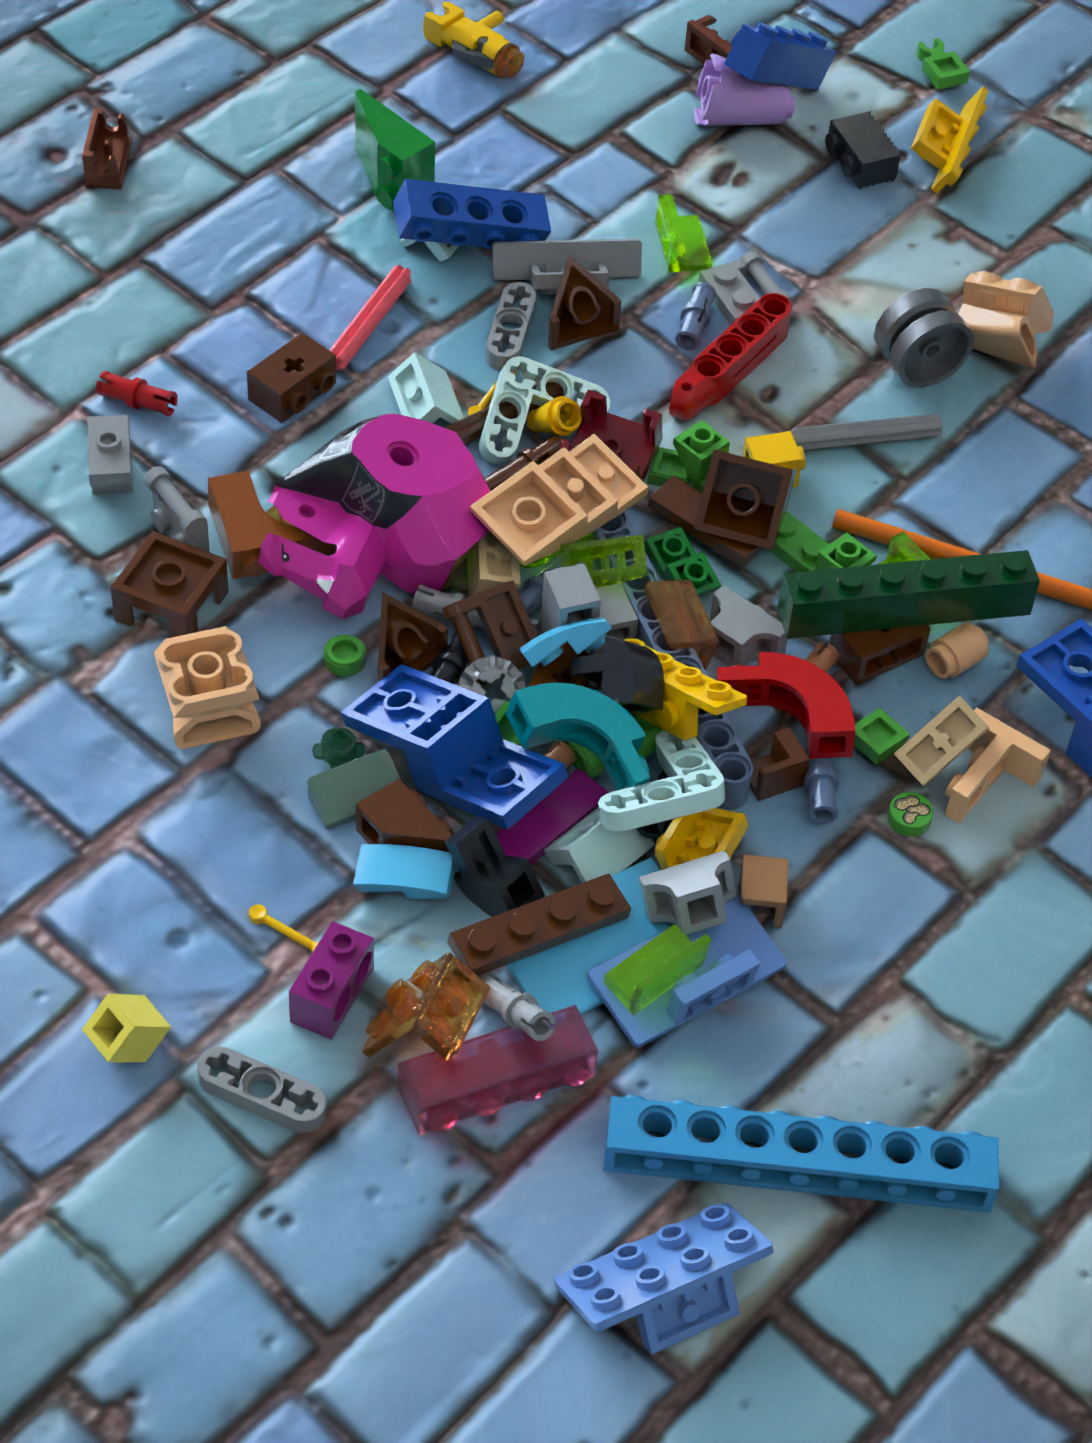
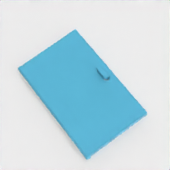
(560, 973)

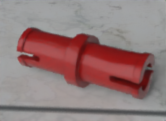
(136, 393)

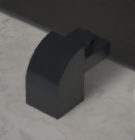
(627, 674)
(488, 875)

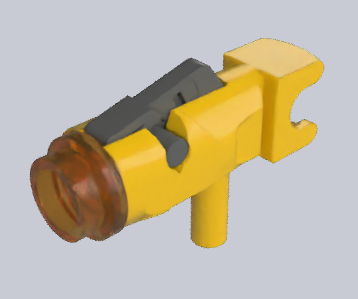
(474, 40)

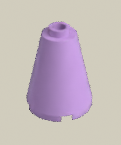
(736, 100)

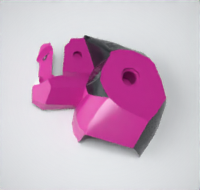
(392, 502)

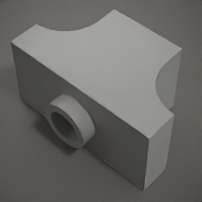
(109, 454)
(743, 629)
(690, 893)

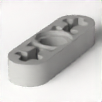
(508, 313)
(269, 1108)

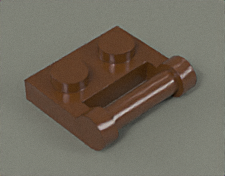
(503, 621)

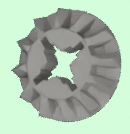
(488, 670)

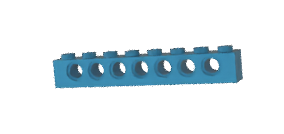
(822, 1171)

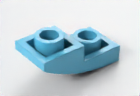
(580, 634)
(409, 869)

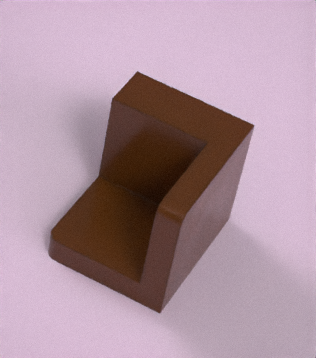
(780, 769)

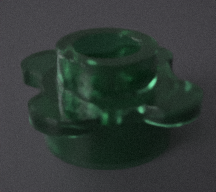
(335, 740)

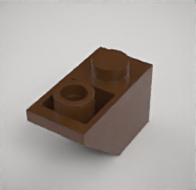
(400, 818)

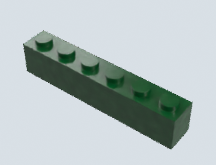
(907, 594)

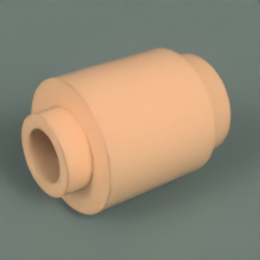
(957, 650)

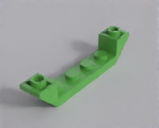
(795, 543)

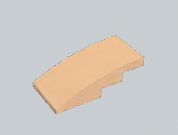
(559, 500)

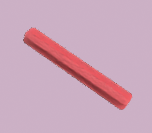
(370, 315)

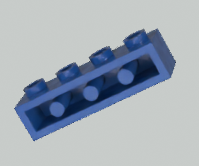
(780, 56)

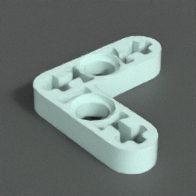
(521, 396)
(691, 788)

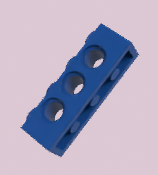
(469, 214)

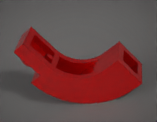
(804, 693)

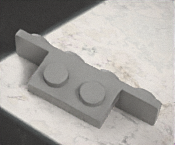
(545, 260)

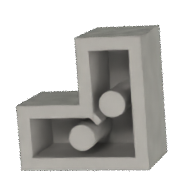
(573, 597)

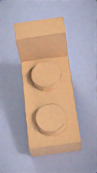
(994, 752)

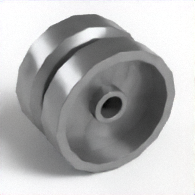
(923, 337)

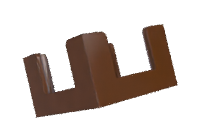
(169, 582)

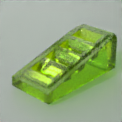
(587, 551)

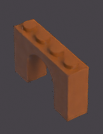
(245, 524)

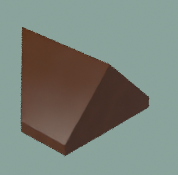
(581, 308)
(407, 637)

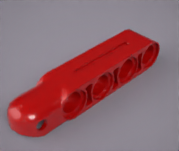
(732, 356)

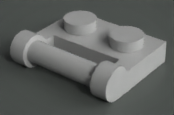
(733, 291)
(173, 513)

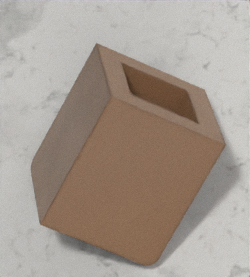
(765, 883)

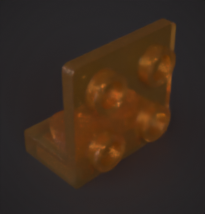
(433, 1004)

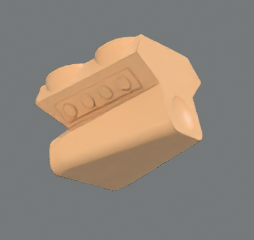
(1006, 316)
(208, 687)

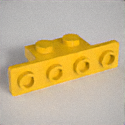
(946, 135)
(684, 693)

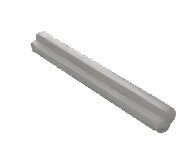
(868, 431)

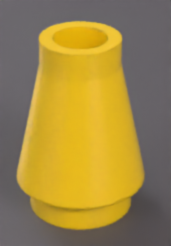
(557, 417)

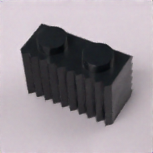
(863, 149)

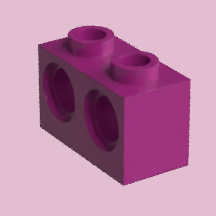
(331, 980)

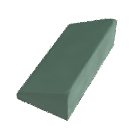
(342, 787)

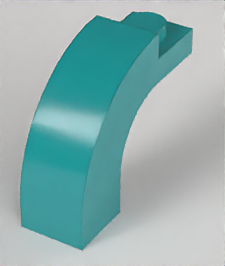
(585, 718)

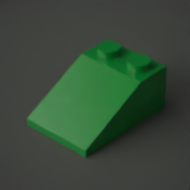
(390, 149)

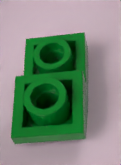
(677, 560)

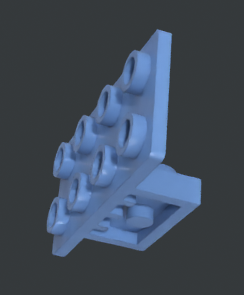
(735, 961)
(669, 1280)

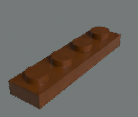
(539, 925)

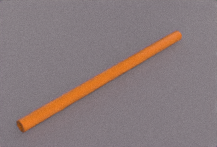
(936, 549)

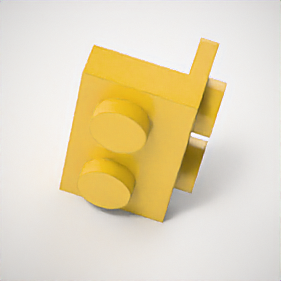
(700, 836)

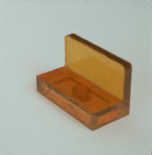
(682, 617)

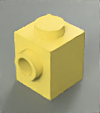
(126, 1028)

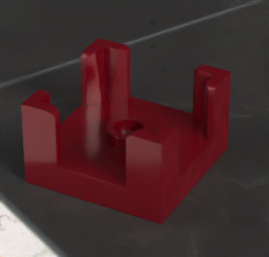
(629, 440)

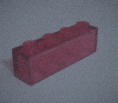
(496, 1072)

